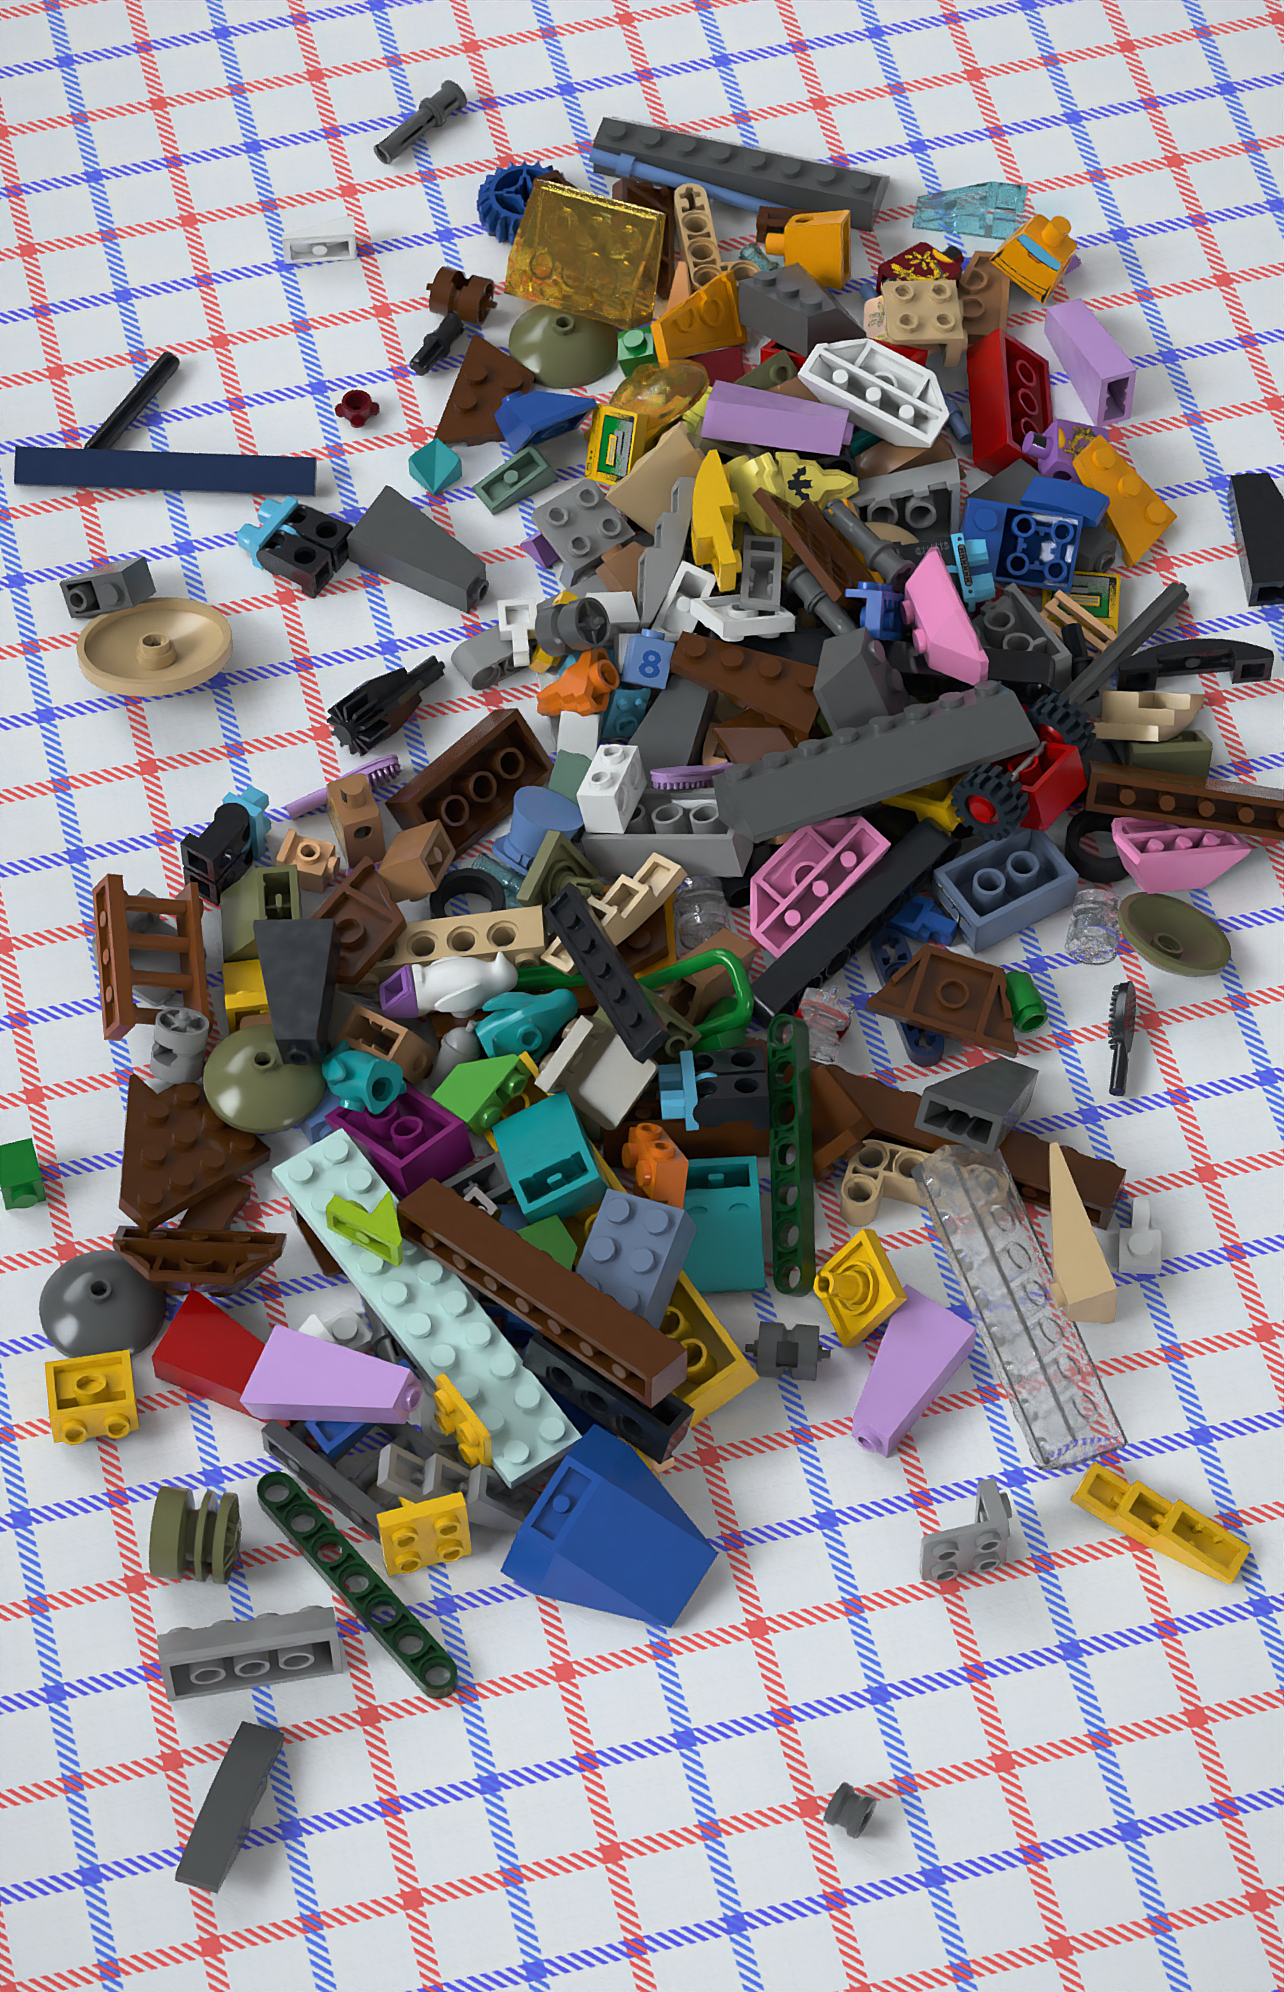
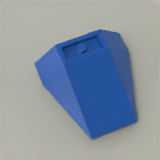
(610, 1537)

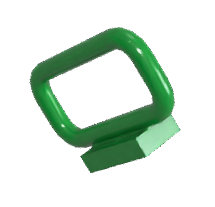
(719, 1032)

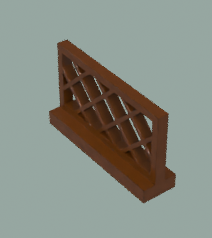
(819, 548)

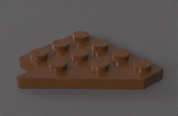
(178, 1152)

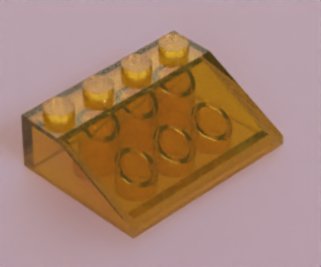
(587, 255)

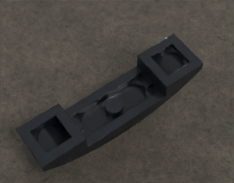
(1195, 656)

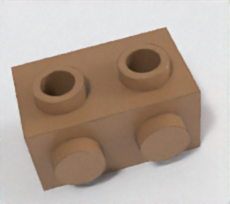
(416, 862)

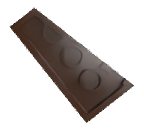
(751, 679)

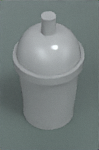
(457, 1047)

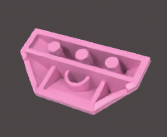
(941, 622)
(1174, 855)
(810, 877)

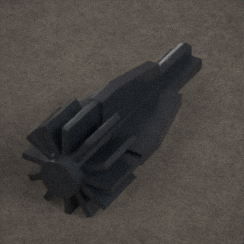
(381, 706)

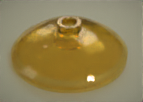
(662, 390)

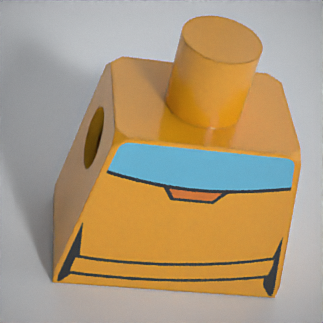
(1037, 255)

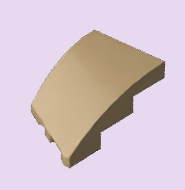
(648, 486)
(1146, 715)

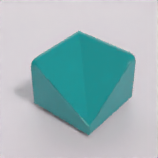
(435, 466)

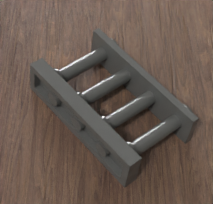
(320, 1473)

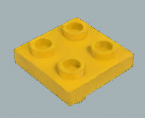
(859, 1288)
(424, 1533)

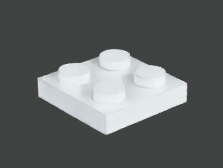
(732, 623)

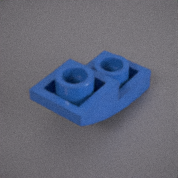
(1066, 498)

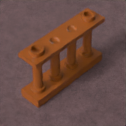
(113, 947)

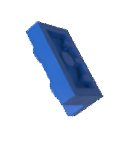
(881, 610)

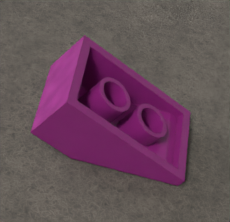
(407, 1140)

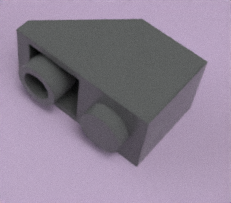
(108, 588)

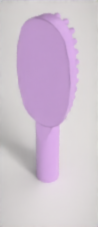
(374, 771)
(686, 776)

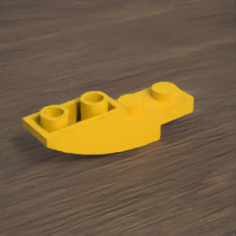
(713, 521)

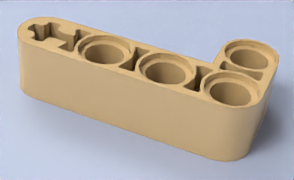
(699, 241)
(878, 1182)

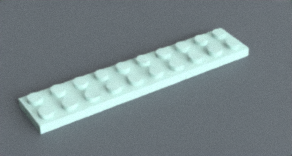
(432, 1314)

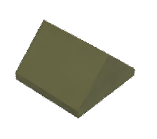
(1184, 754)

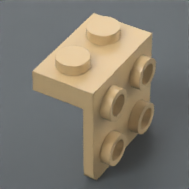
(926, 315)

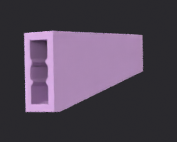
(1092, 362)
(775, 420)
(910, 1369)
(327, 1382)

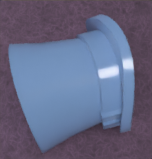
(533, 815)

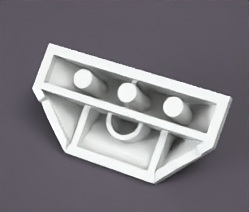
(880, 388)

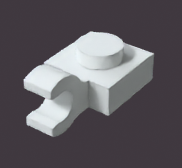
(518, 624)
(1139, 1246)

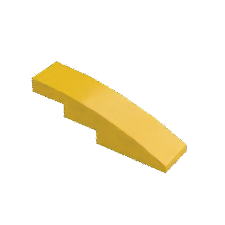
(1160, 1525)

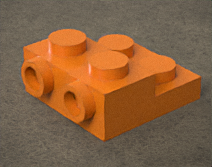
(655, 1165)

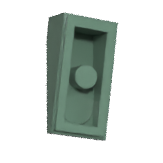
(515, 480)

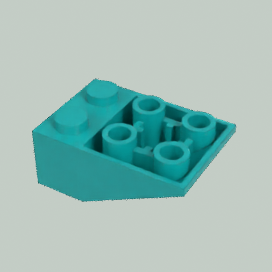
(550, 1159)
(726, 1208)

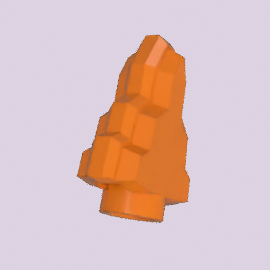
(581, 687)

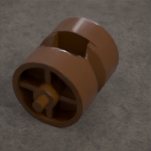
(457, 294)

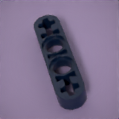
(885, 970)

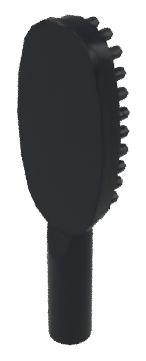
(1122, 1034)

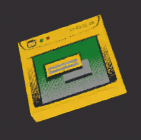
(614, 443)
(1096, 594)

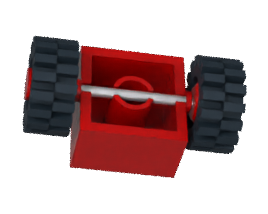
(1032, 785)

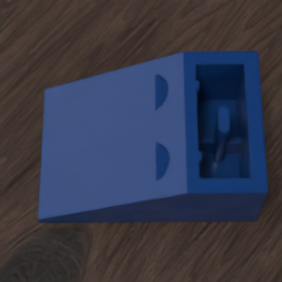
(1024, 543)

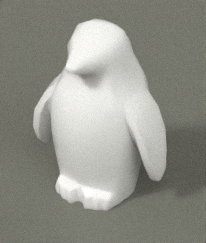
(461, 984)

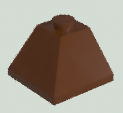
(750, 737)

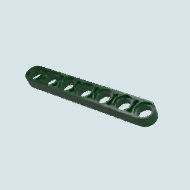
(801, 1169)
(363, 1602)

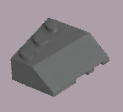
(794, 310)
(857, 681)

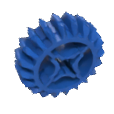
(503, 198)

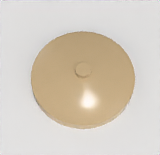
(155, 647)

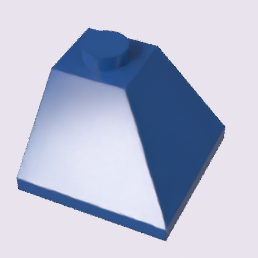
(540, 417)

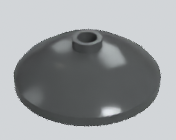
(92, 1324)

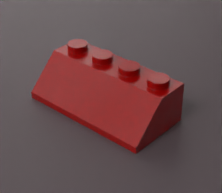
(1006, 400)

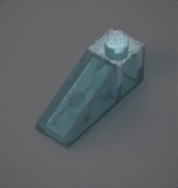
(976, 210)

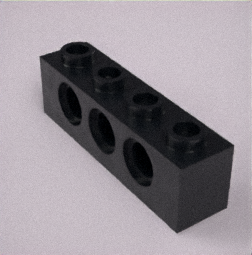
(651, 1430)

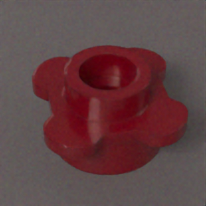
(357, 408)

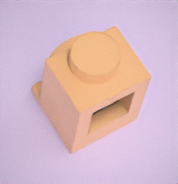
(314, 860)

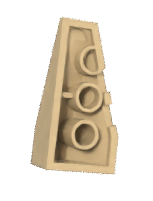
(1080, 1270)

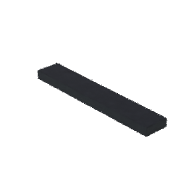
(606, 973)

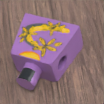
(1060, 446)

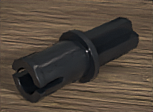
(437, 345)
(1075, 643)

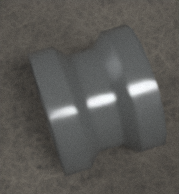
(850, 1810)

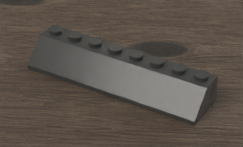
(747, 169)
(873, 761)

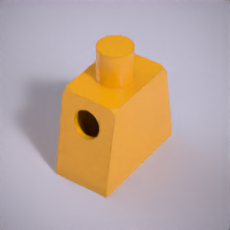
(818, 244)

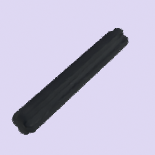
(134, 402)

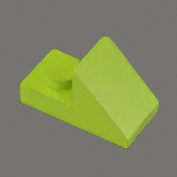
(374, 1231)

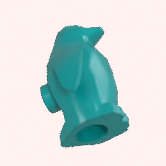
(525, 1022)
(362, 1079)

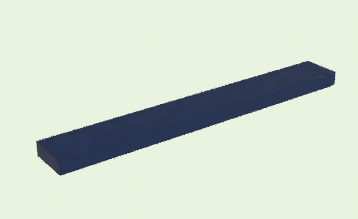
(165, 471)

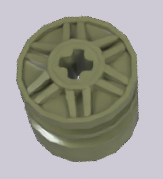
(200, 1535)

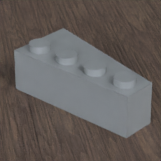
(915, 499)

